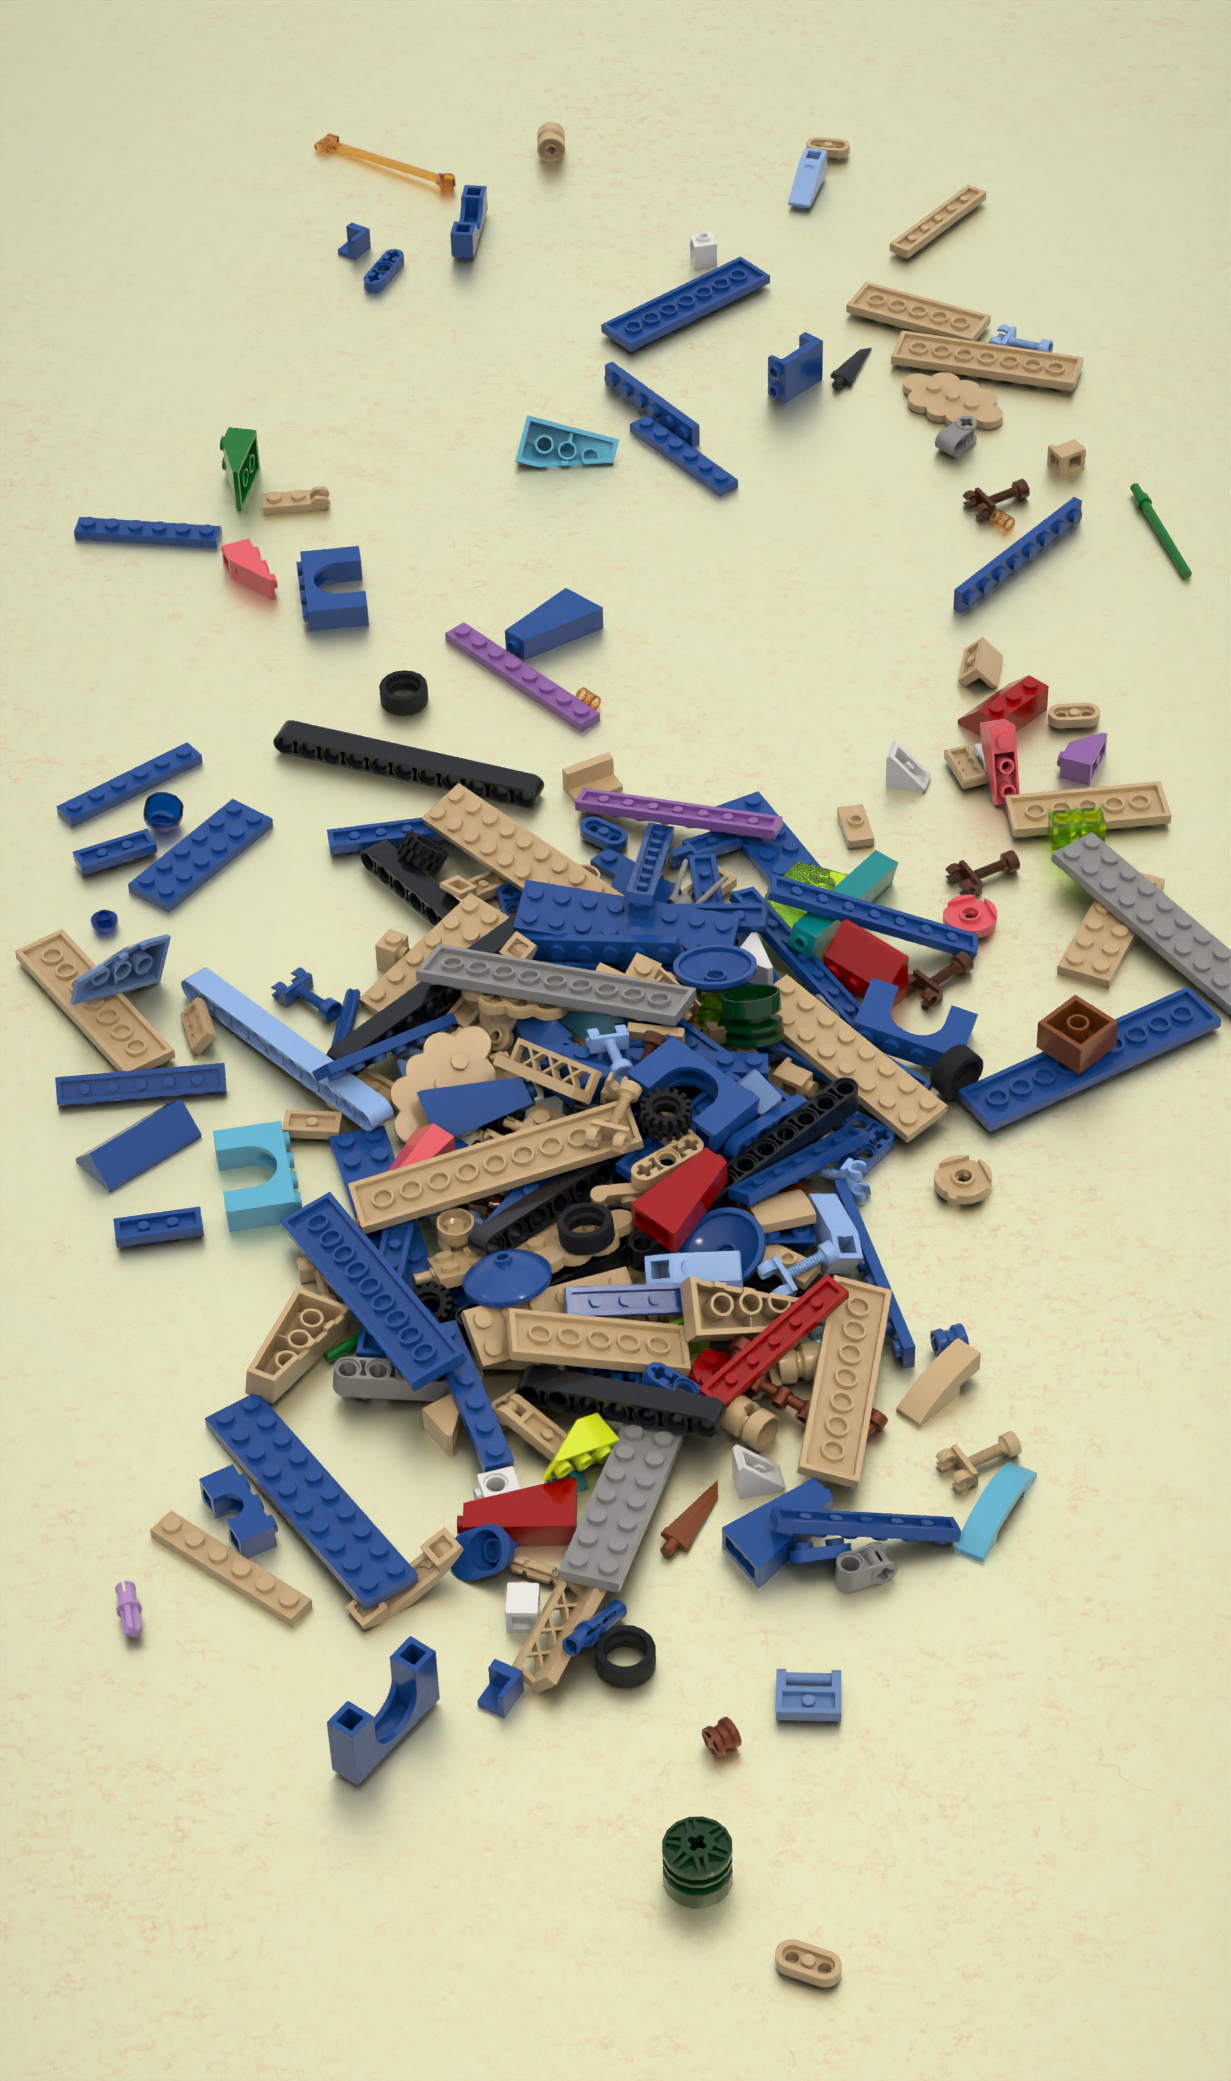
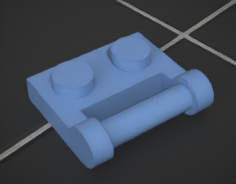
(805, 1700)

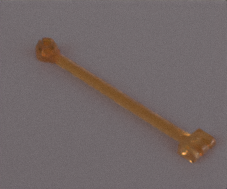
(331, 142)

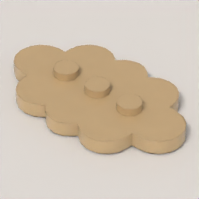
(948, 398)
(515, 1008)
(443, 1063)
(548, 1245)

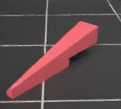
(422, 1145)

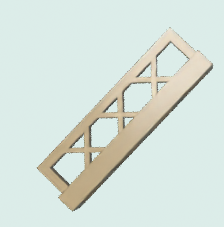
(543, 1077)
(555, 1658)

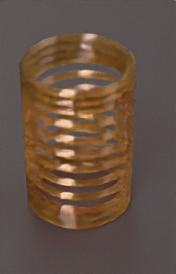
(1001, 514)
(591, 699)

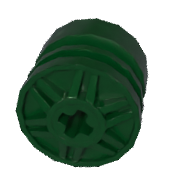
(752, 1016)
(697, 1862)

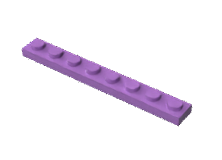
(522, 677)
(679, 813)

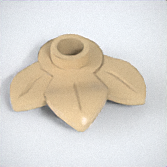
(500, 1029)

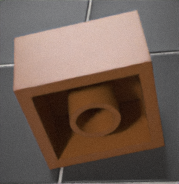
(1077, 1034)

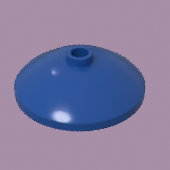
(714, 967)
(729, 1231)
(507, 1278)

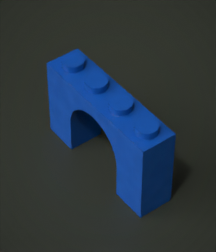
(328, 609)
(879, 1028)
(678, 1065)
(361, 1740)

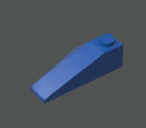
(540, 1032)

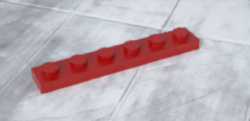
(775, 1341)

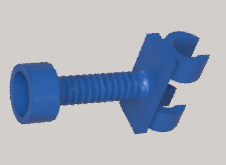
(302, 983)

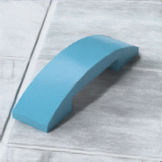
(992, 1510)

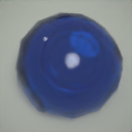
(163, 812)

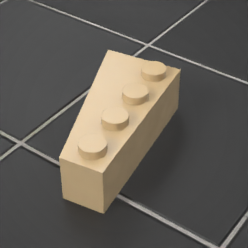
(724, 1311)
(295, 1343)

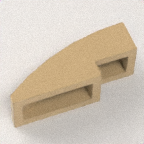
(939, 1382)

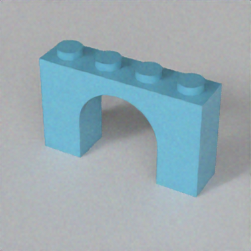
(263, 1147)

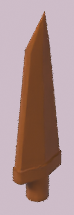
(685, 1527)

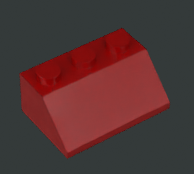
(1016, 702)
(859, 955)

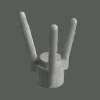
(687, 899)

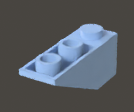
(809, 177)
(835, 1225)
(704, 1265)

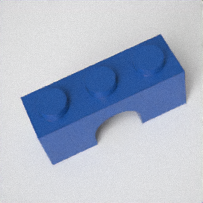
(230, 1493)

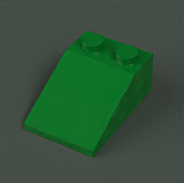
(240, 462)

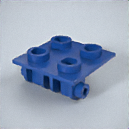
(802, 1237)

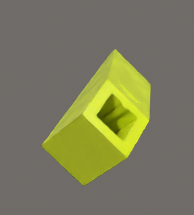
(585, 1444)

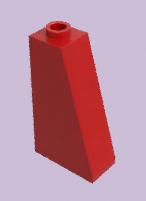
(680, 1200)
(529, 1515)

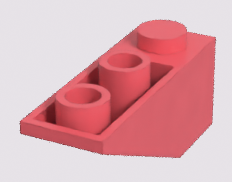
(247, 568)
(1000, 758)

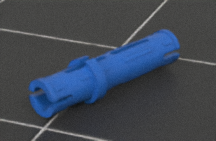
(578, 1640)

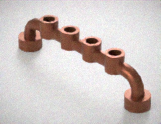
(783, 1396)

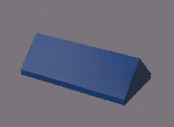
(140, 1146)

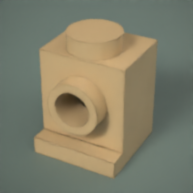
(1066, 458)
(391, 949)
(794, 1079)

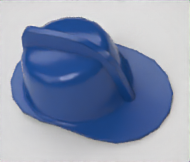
(484, 1553)

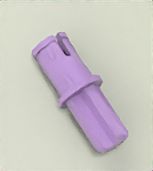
(129, 1609)

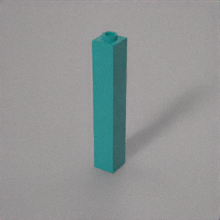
(864, 883)

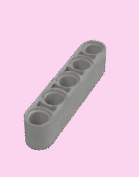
(379, 1379)

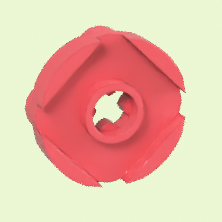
(982, 915)

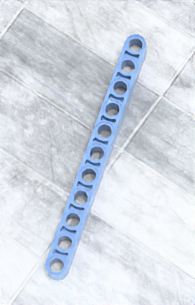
(286, 1049)

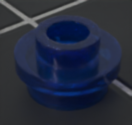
(104, 921)

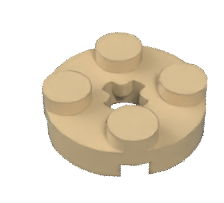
(959, 1192)

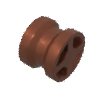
(721, 1737)

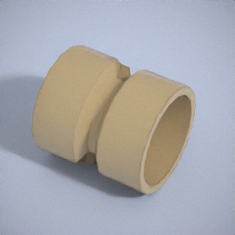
(551, 142)
(454, 1229)
(799, 1363)
(751, 1423)

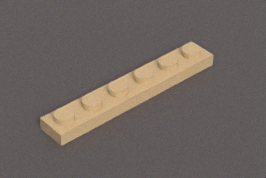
(937, 221)
(231, 1568)

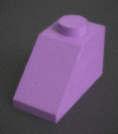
(1082, 758)

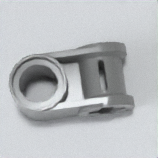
(957, 436)
(862, 1568)

